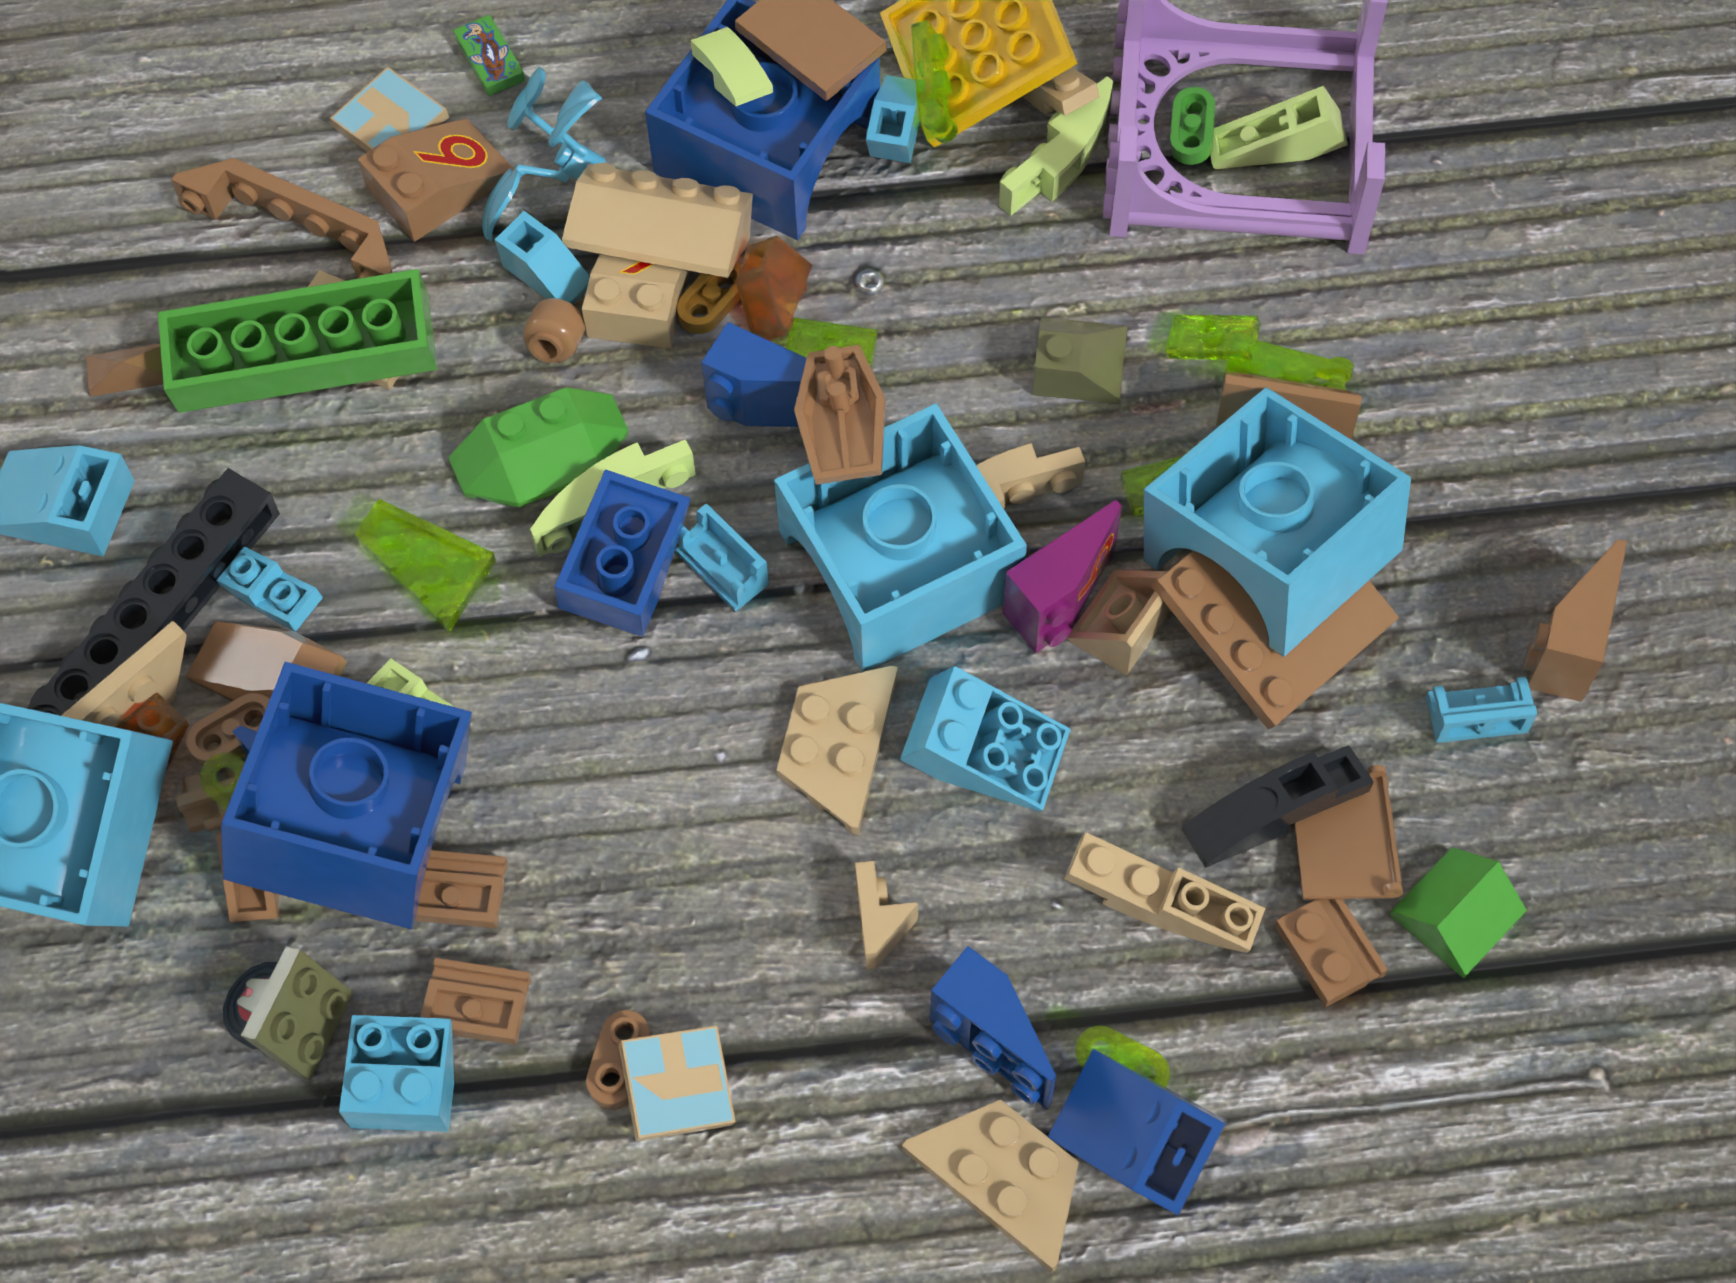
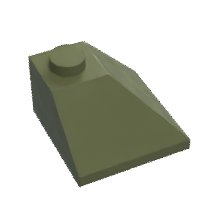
(1079, 360)

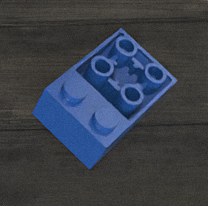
(983, 1014)
(1137, 1131)

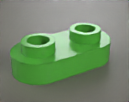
(1192, 128)

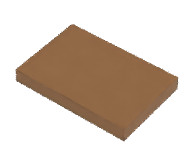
(812, 41)

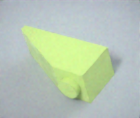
(1281, 133)

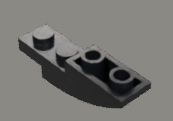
(1274, 802)

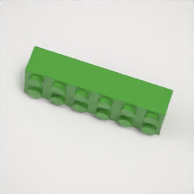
(296, 341)

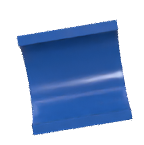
(761, 146)
(344, 794)

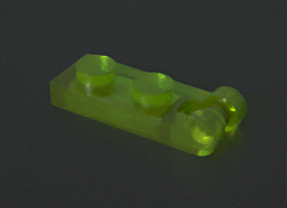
(932, 81)
(1294, 366)

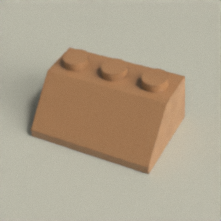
(1330, 405)

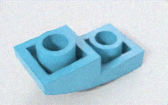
(269, 589)

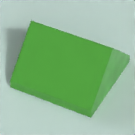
(1461, 908)

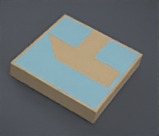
(387, 109)
(676, 1083)

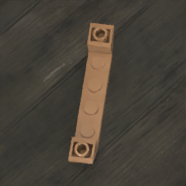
(214, 185)

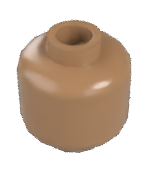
(554, 330)

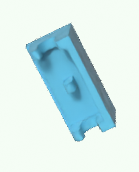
(722, 559)
(1481, 711)

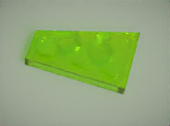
(426, 560)

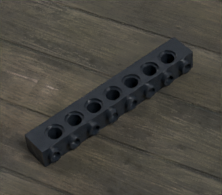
(194, 583)

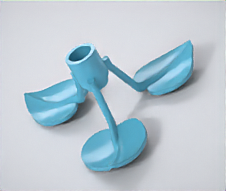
(571, 156)

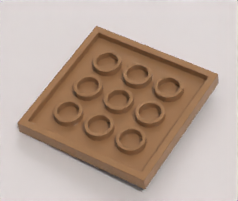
(1237, 641)

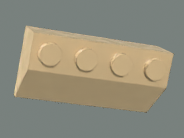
(658, 219)

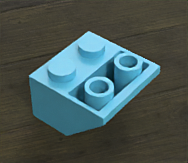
(398, 1074)

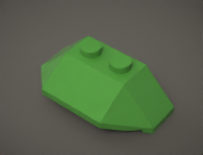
(538, 446)

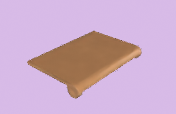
(1351, 847)

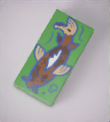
(489, 55)

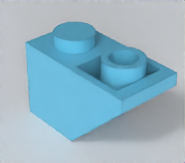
(894, 120)
(541, 260)

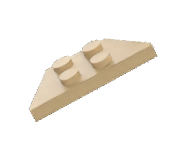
(147, 671)
(837, 741)
(1004, 1174)

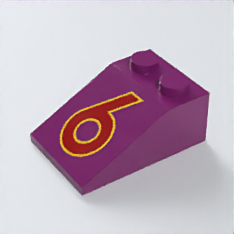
(1054, 583)

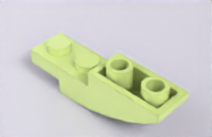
(1062, 159)
(562, 518)

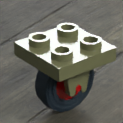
(287, 1010)

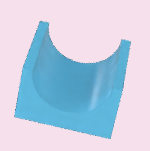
(1283, 511)
(907, 546)
(75, 815)

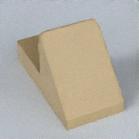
(880, 923)

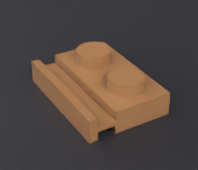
(462, 889)
(1330, 948)
(478, 999)

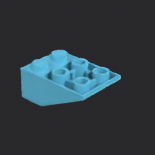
(64, 496)
(985, 740)

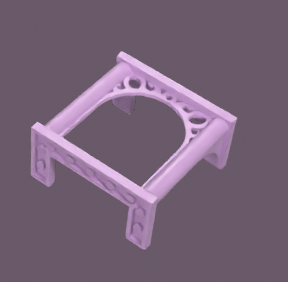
(1164, 32)

